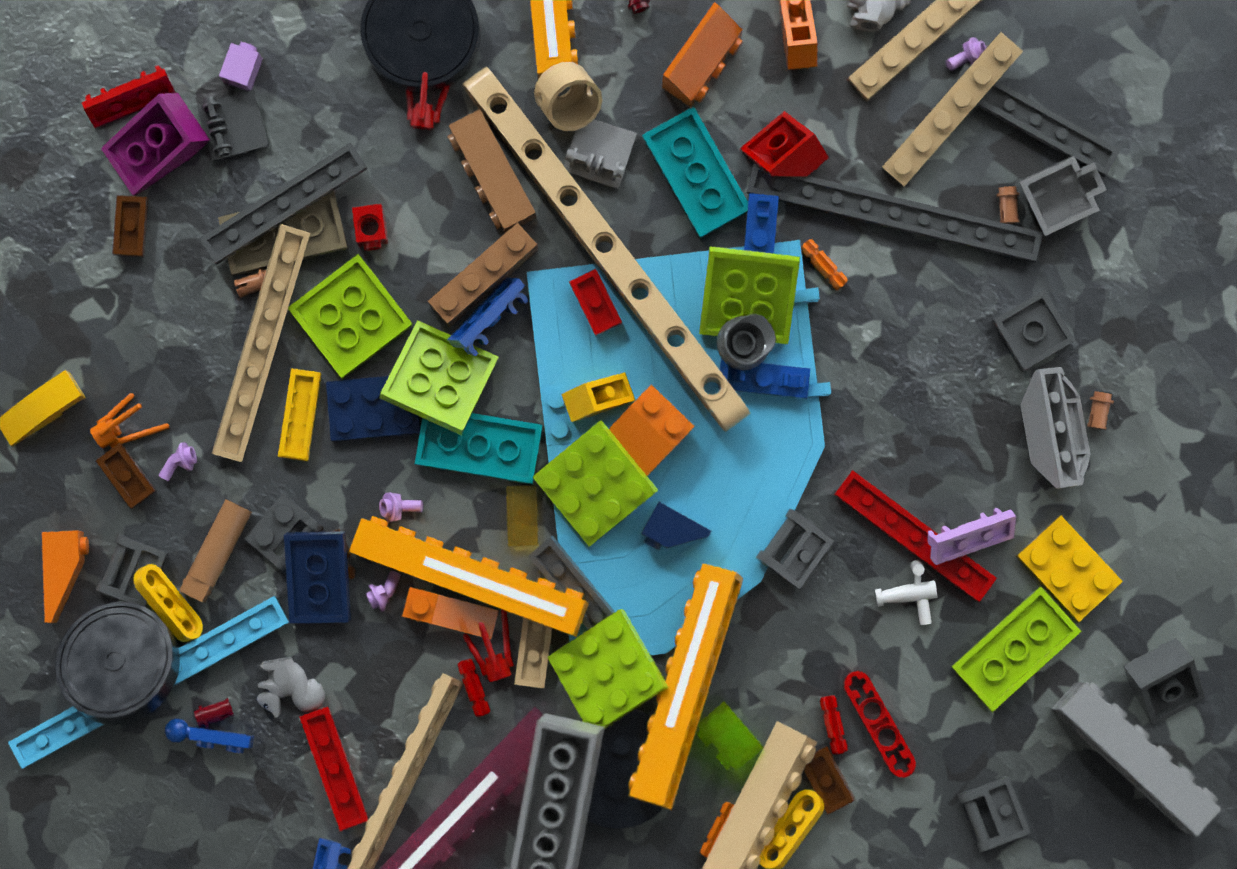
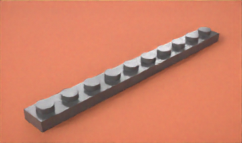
(899, 214)

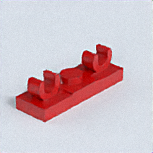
(126, 97)

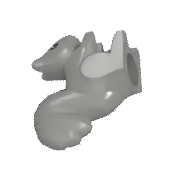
(874, 13)
(286, 680)

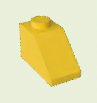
(597, 396)

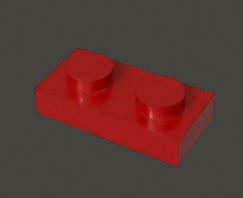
(595, 302)

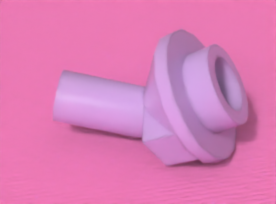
(972, 50)
(184, 457)
(392, 506)
(379, 595)

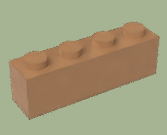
(491, 170)
(483, 275)

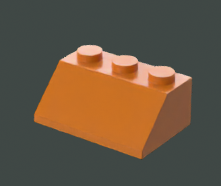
(702, 56)

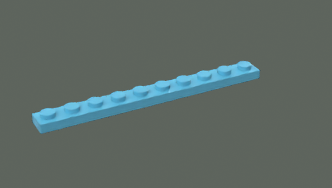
(193, 659)

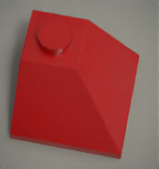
(786, 148)

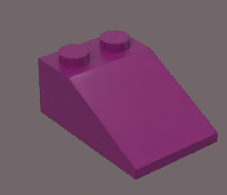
(155, 142)

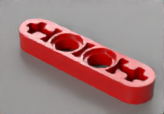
(882, 722)

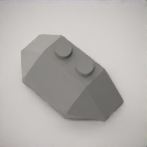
(1055, 428)

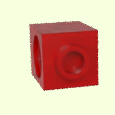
(367, 214)

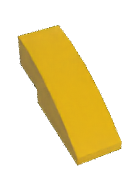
(40, 407)

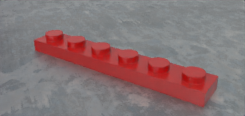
(912, 534)

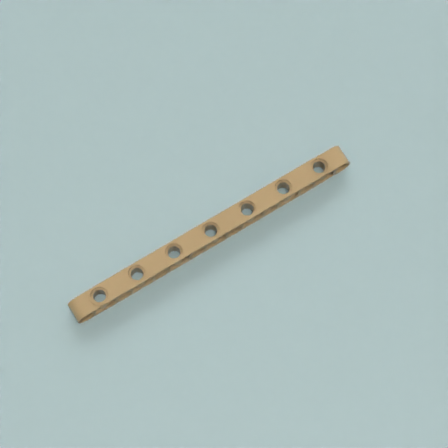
(618, 263)

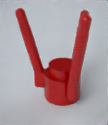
(423, 115)
(495, 666)

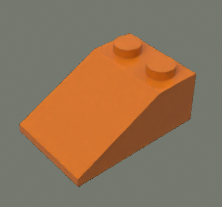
(651, 429)

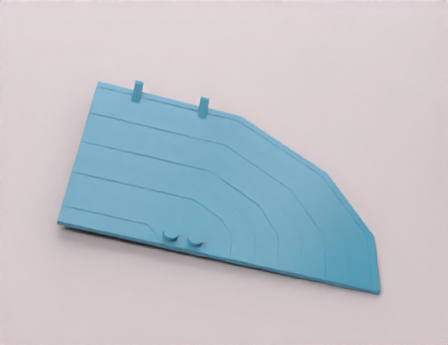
(723, 480)

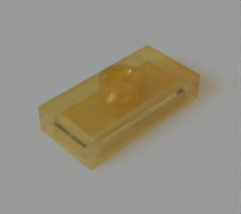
(522, 516)

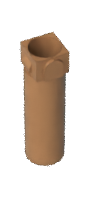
(215, 551)

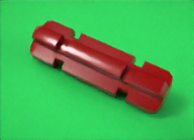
(473, 687)
(833, 724)

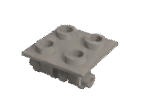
(600, 153)

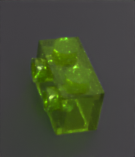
(728, 736)

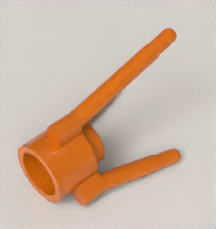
(107, 429)

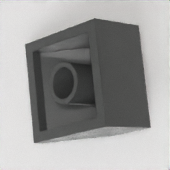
(1164, 681)

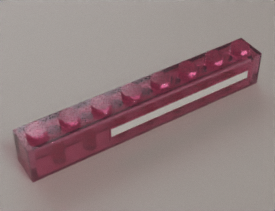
(470, 800)

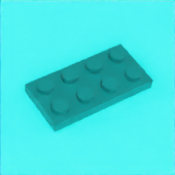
(696, 172)
(486, 448)

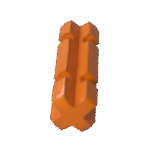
(823, 264)
(716, 829)

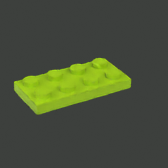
(1016, 649)

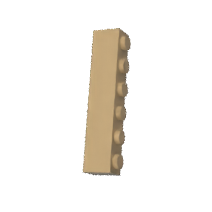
(762, 800)

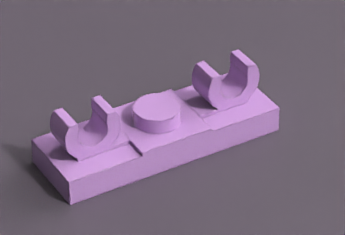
(972, 536)

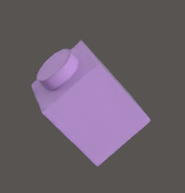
(241, 66)

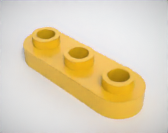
(176, 611)
(795, 816)

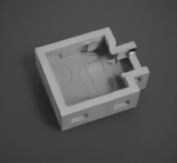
(1063, 193)

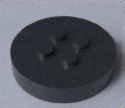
(420, 37)
(117, 663)
(616, 764)

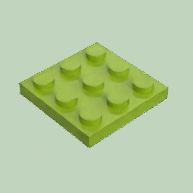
(749, 284)
(350, 316)
(438, 379)
(595, 483)
(607, 671)

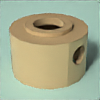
(575, 107)

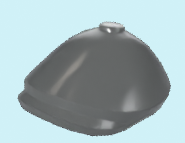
(745, 341)

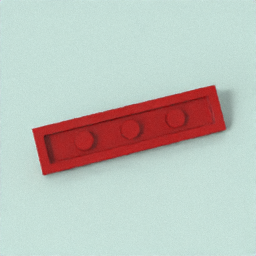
(334, 768)

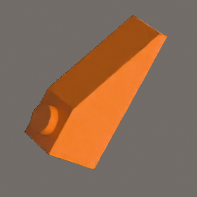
(798, 34)
(62, 563)
(449, 612)

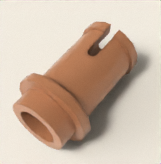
(1008, 204)
(250, 283)
(1099, 410)

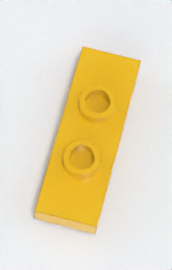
(299, 415)

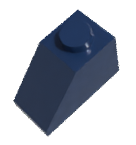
(671, 528)

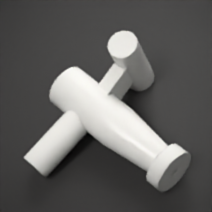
(917, 592)

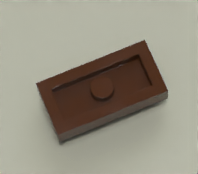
(130, 226)
(126, 475)
(828, 781)

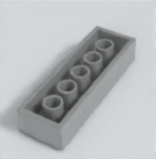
(1136, 758)
(557, 794)

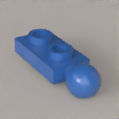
(178, 730)

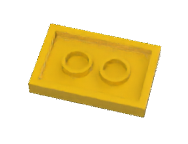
(1069, 568)

